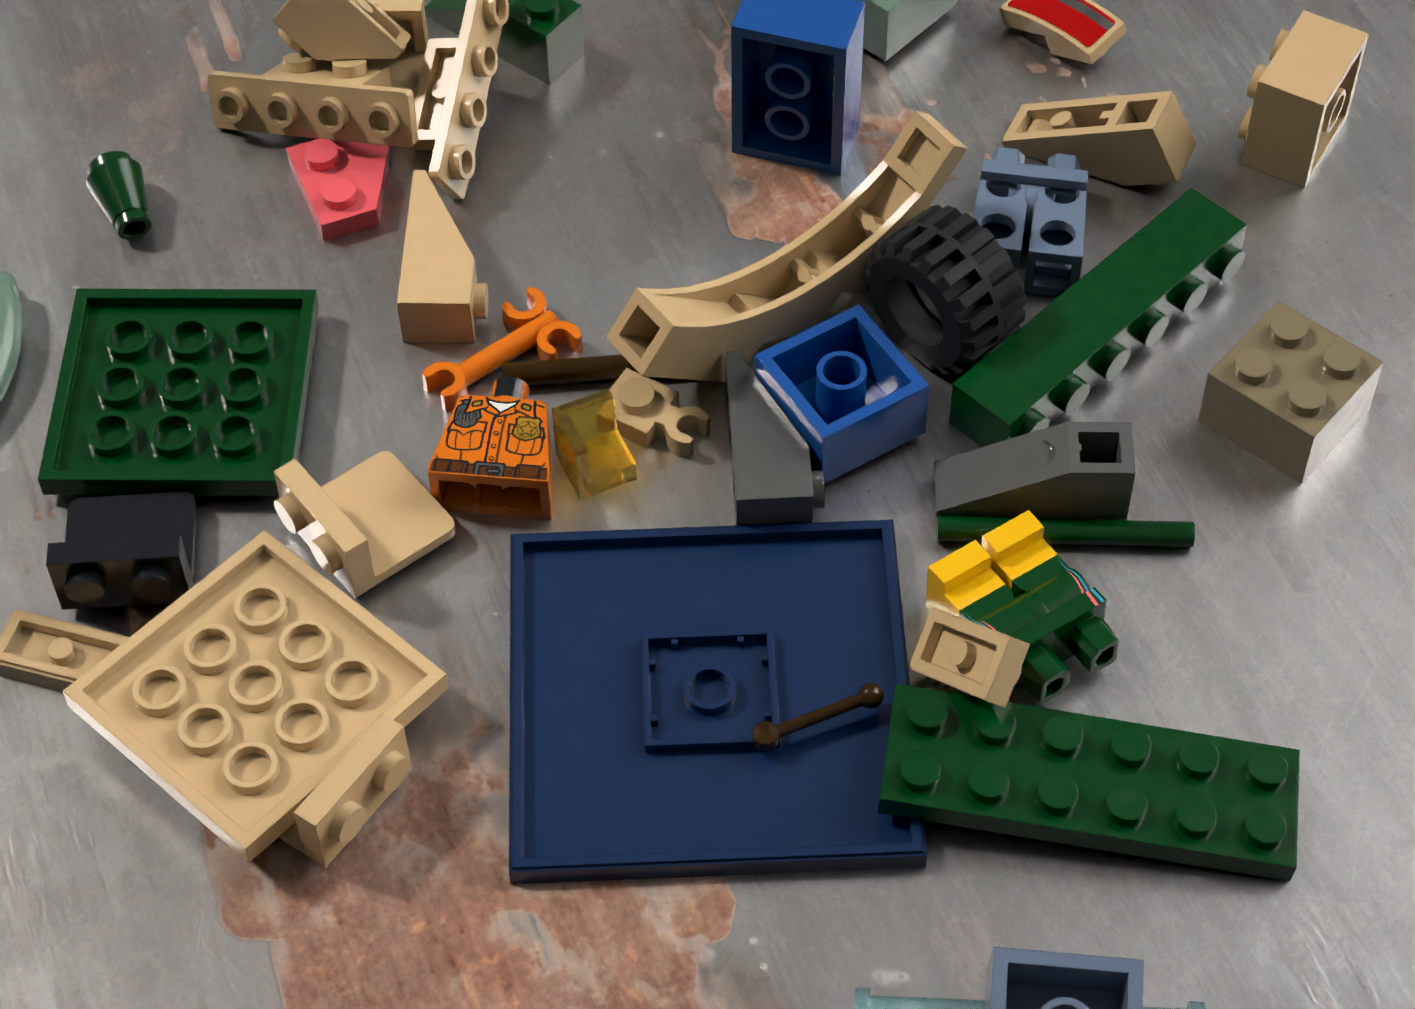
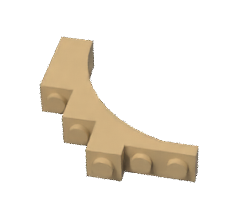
(793, 289)

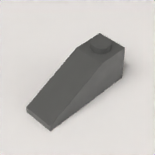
(766, 454)

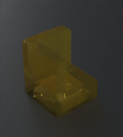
(591, 445)

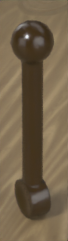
(767, 734)

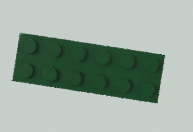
(1092, 782)

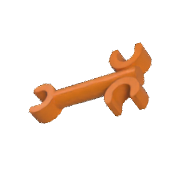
(527, 330)

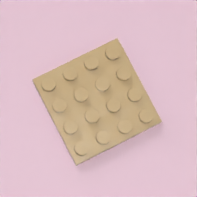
(252, 691)

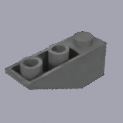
(1052, 472)

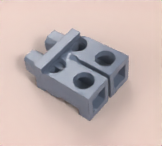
(1036, 203)

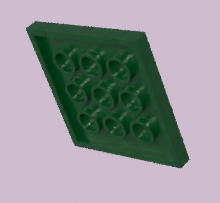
(180, 391)

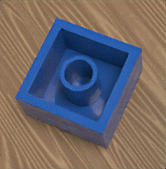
(845, 391)

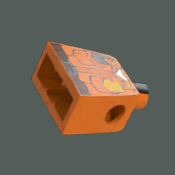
(495, 455)

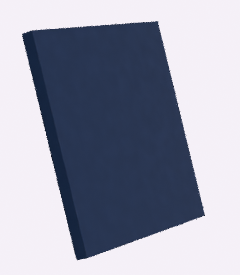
(642, 691)

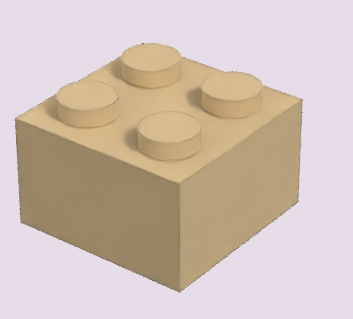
(1301, 97)

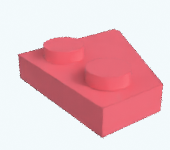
(341, 183)

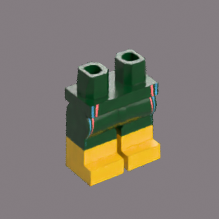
(1030, 594)

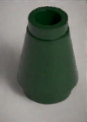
(120, 191)

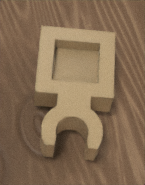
(652, 410)

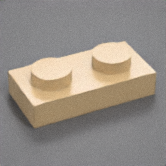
(969, 656)

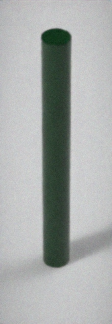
(1076, 531)

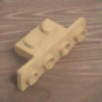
(455, 91)
(316, 100)

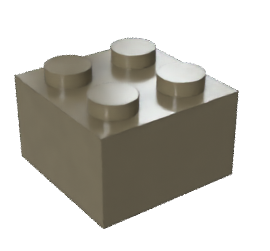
(1289, 391)

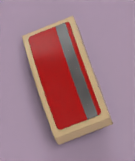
(1071, 27)

